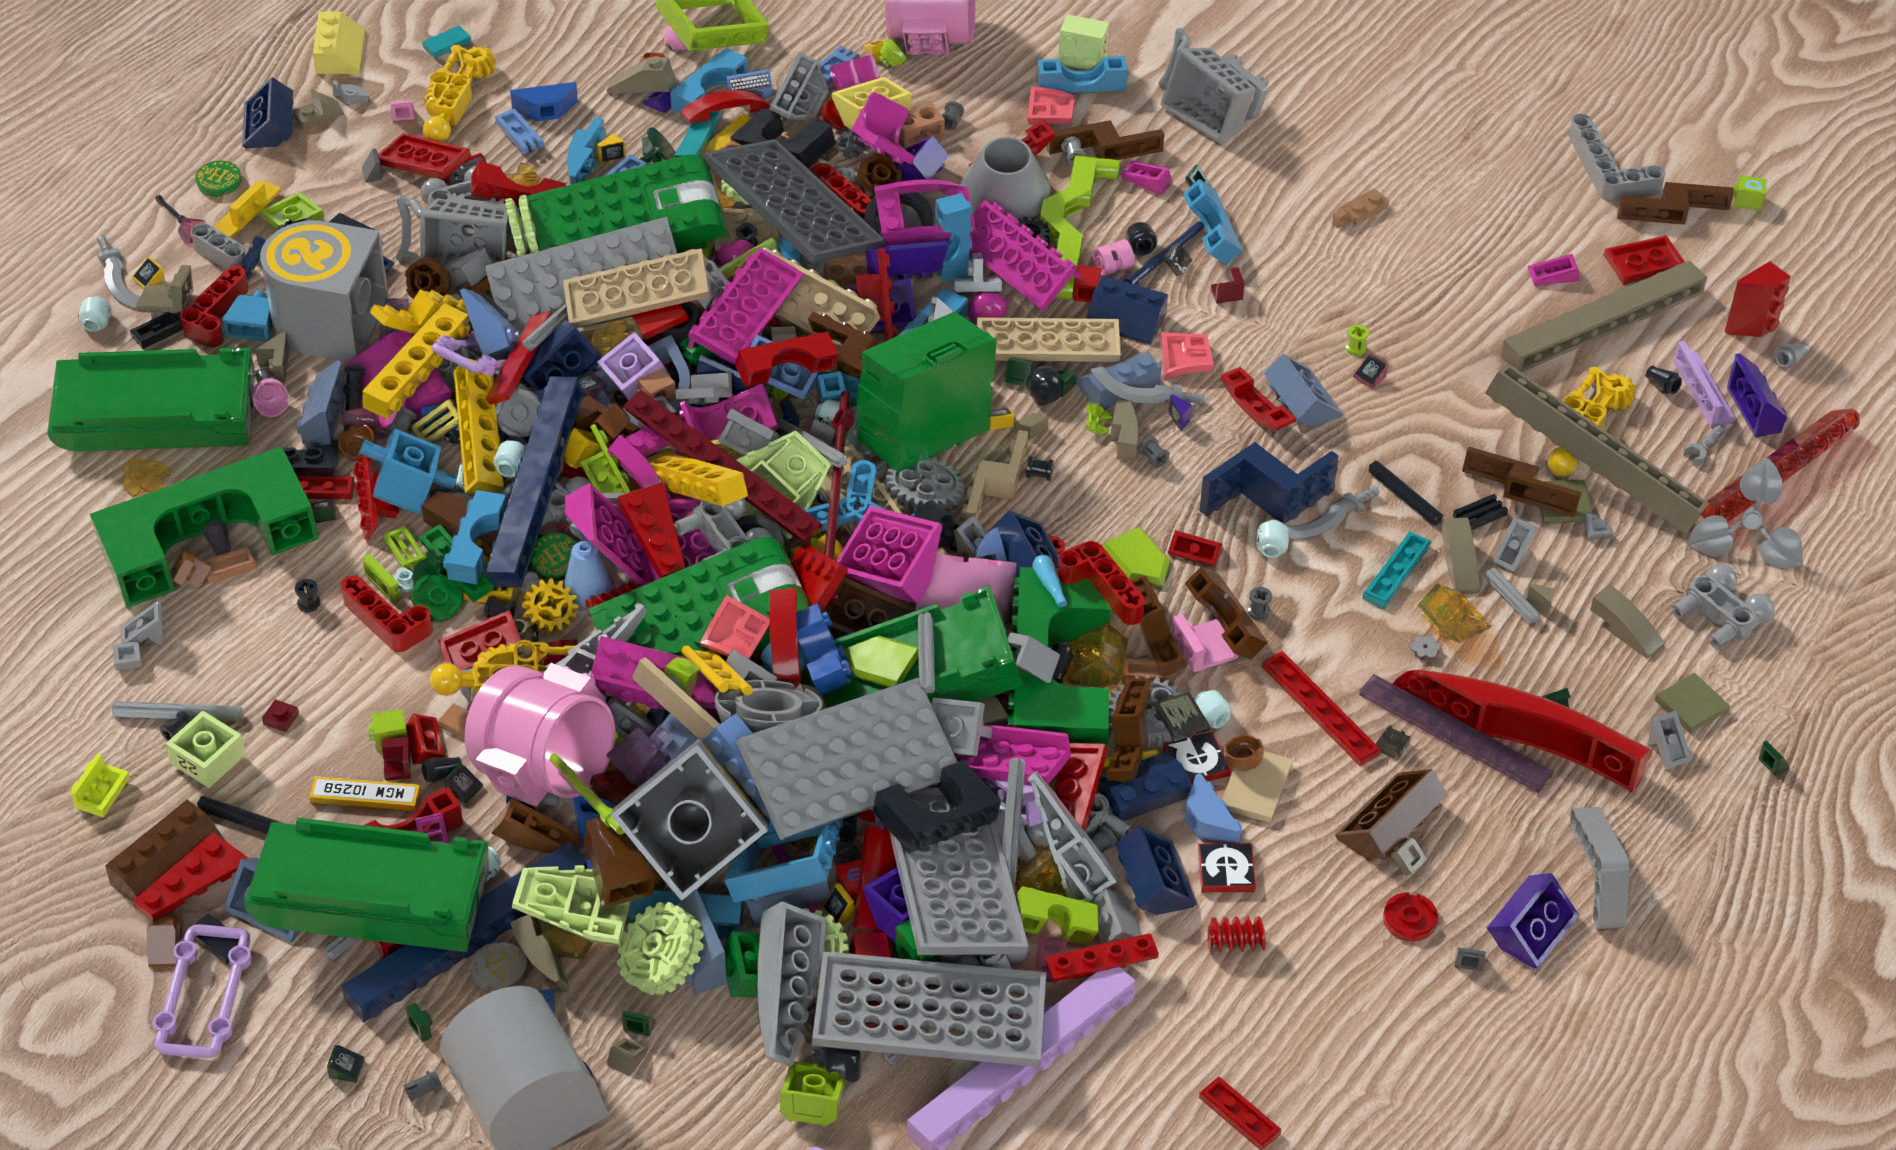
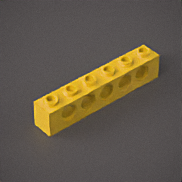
(413, 362)
(477, 431)
(698, 478)

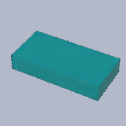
(442, 43)

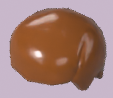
(352, 440)
(1244, 752)

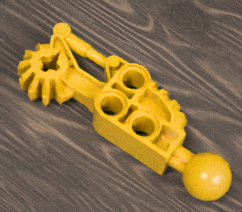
(451, 92)
(1611, 392)
(448, 679)

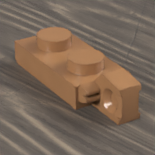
(1360, 208)

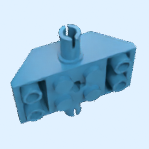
(406, 470)

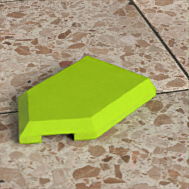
(1139, 556)
(881, 660)

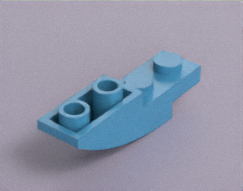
(582, 151)

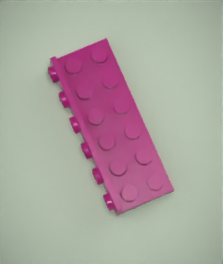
(1018, 256)
(745, 305)
(614, 670)
(1040, 749)

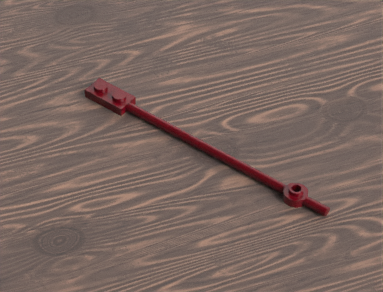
(842, 422)

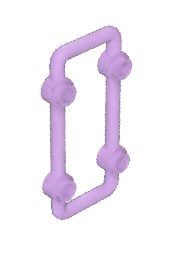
(446, 345)
(220, 1027)

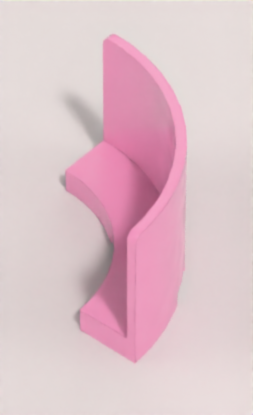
(954, 578)

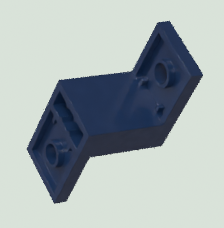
(1268, 483)

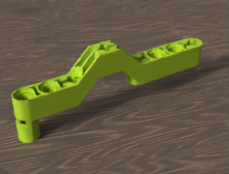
(1070, 200)

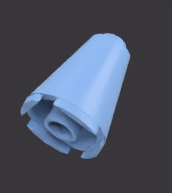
(586, 573)

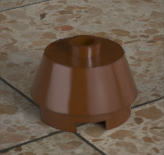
(876, 172)
(427, 275)

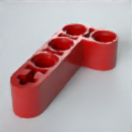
(842, 188)
(203, 315)
(1094, 563)
(396, 630)

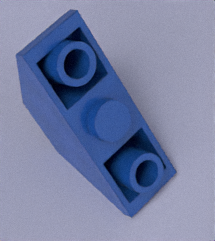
(544, 101)

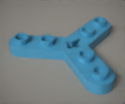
(859, 490)

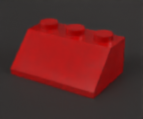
(1758, 301)

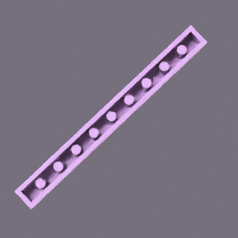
(991, 1083)

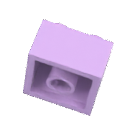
(628, 363)

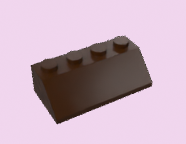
(863, 607)
(1393, 814)
(159, 849)

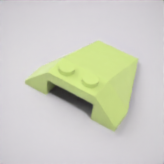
(789, 467)
(570, 903)

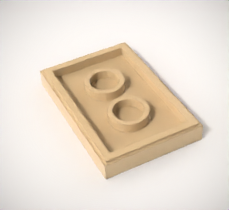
(1258, 790)

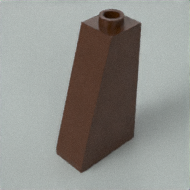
(448, 511)
(617, 865)

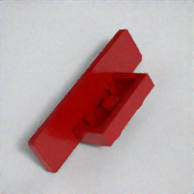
(877, 289)
(368, 505)
(1102, 957)

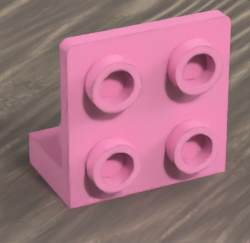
(1201, 644)

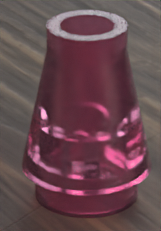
(359, 417)

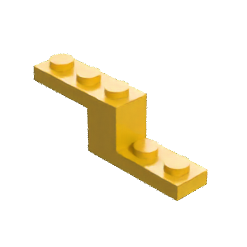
(418, 313)

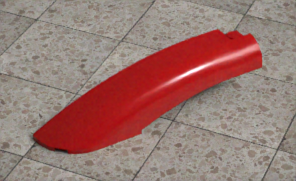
(1532, 721)

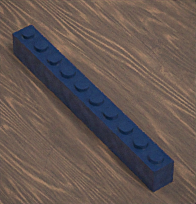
(534, 482)
(416, 965)

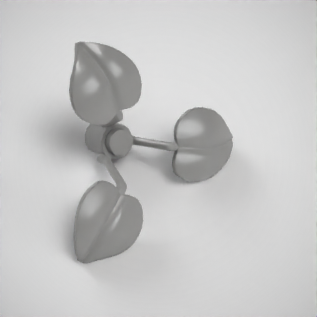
(1762, 484)

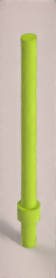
(586, 792)

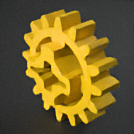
(546, 616)

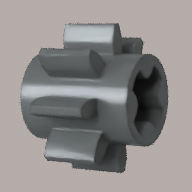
(850, 144)

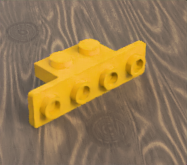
(247, 207)

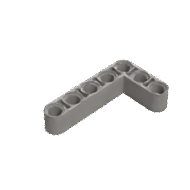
(1602, 170)
(1608, 863)

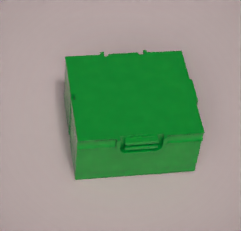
(926, 390)

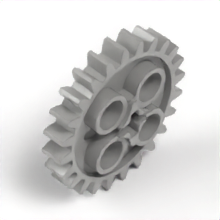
(926, 482)
(1155, 728)

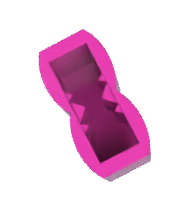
(854, 72)

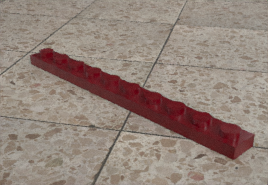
(698, 447)

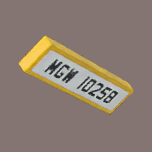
(365, 793)

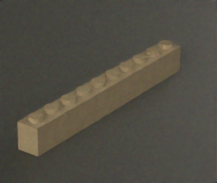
(1603, 316)
(1596, 448)

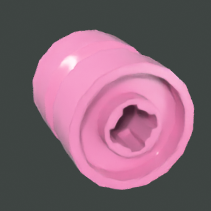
(1114, 257)

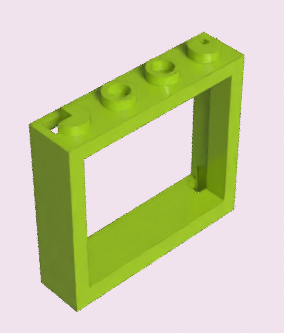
(751, 32)

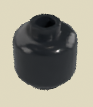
(1141, 238)

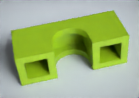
(1074, 917)

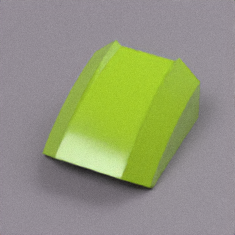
(811, 1094)

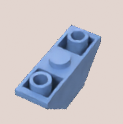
(1210, 815)

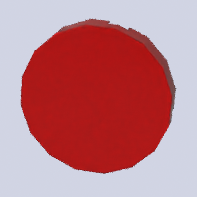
(1410, 917)

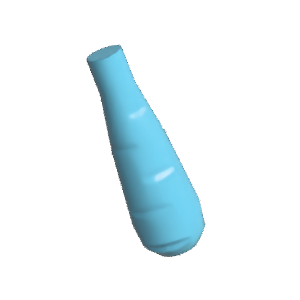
(1048, 576)

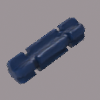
(253, 256)

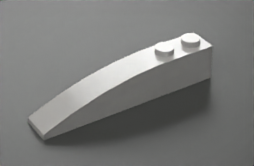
(787, 973)

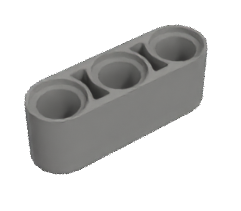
(217, 246)

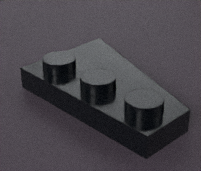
(314, 460)

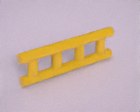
(717, 670)

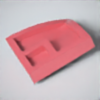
(1051, 105)
(1185, 354)
(735, 629)

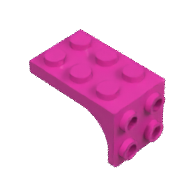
(881, 125)
(713, 419)

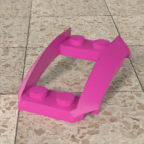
(891, 212)
(632, 453)

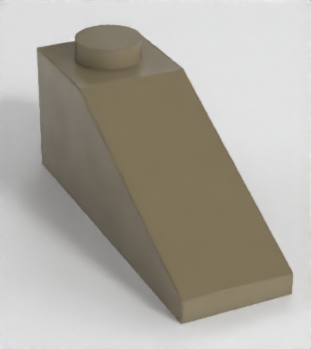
(647, 76)

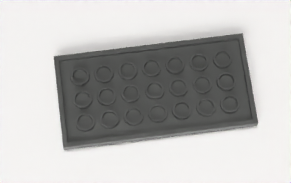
(793, 200)

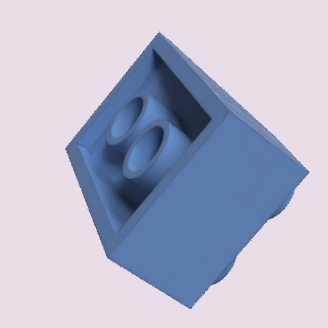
(491, 329)

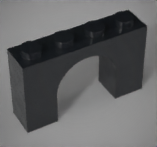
(806, 146)
(919, 827)

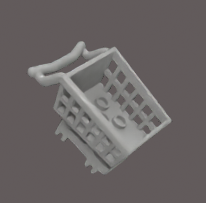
(1214, 82)
(445, 231)

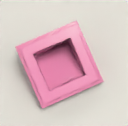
(402, 110)

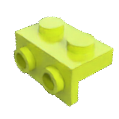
(98, 787)

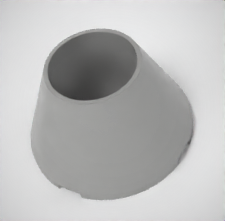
(1009, 176)
(768, 705)

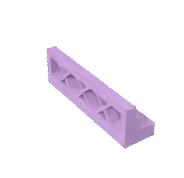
(1702, 386)

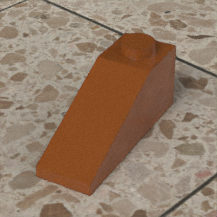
(531, 829)

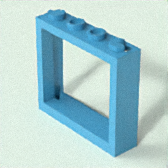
(749, 884)

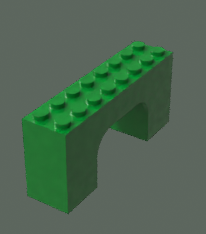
(251, 491)
(1053, 706)

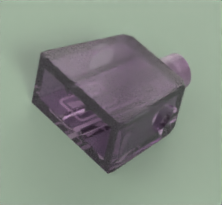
(641, 755)

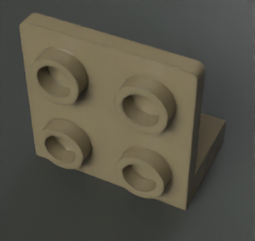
(168, 297)

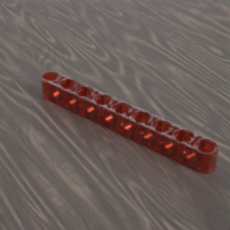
(1789, 459)

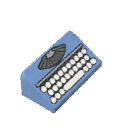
(755, 82)

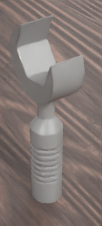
(1699, 450)

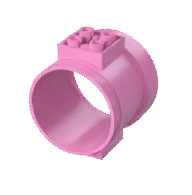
(931, 24)
(526, 718)

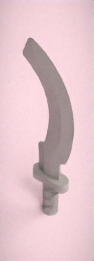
(113, 274)
(1143, 395)
(1334, 515)

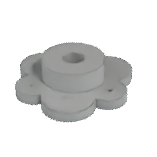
(1425, 647)

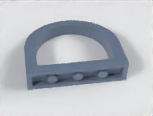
(666, 352)

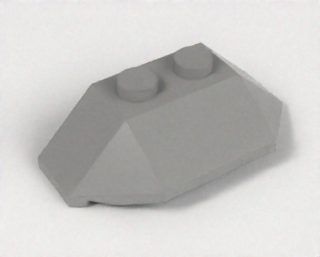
(801, 90)

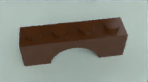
(1240, 630)

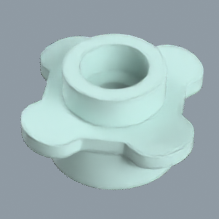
(404, 578)

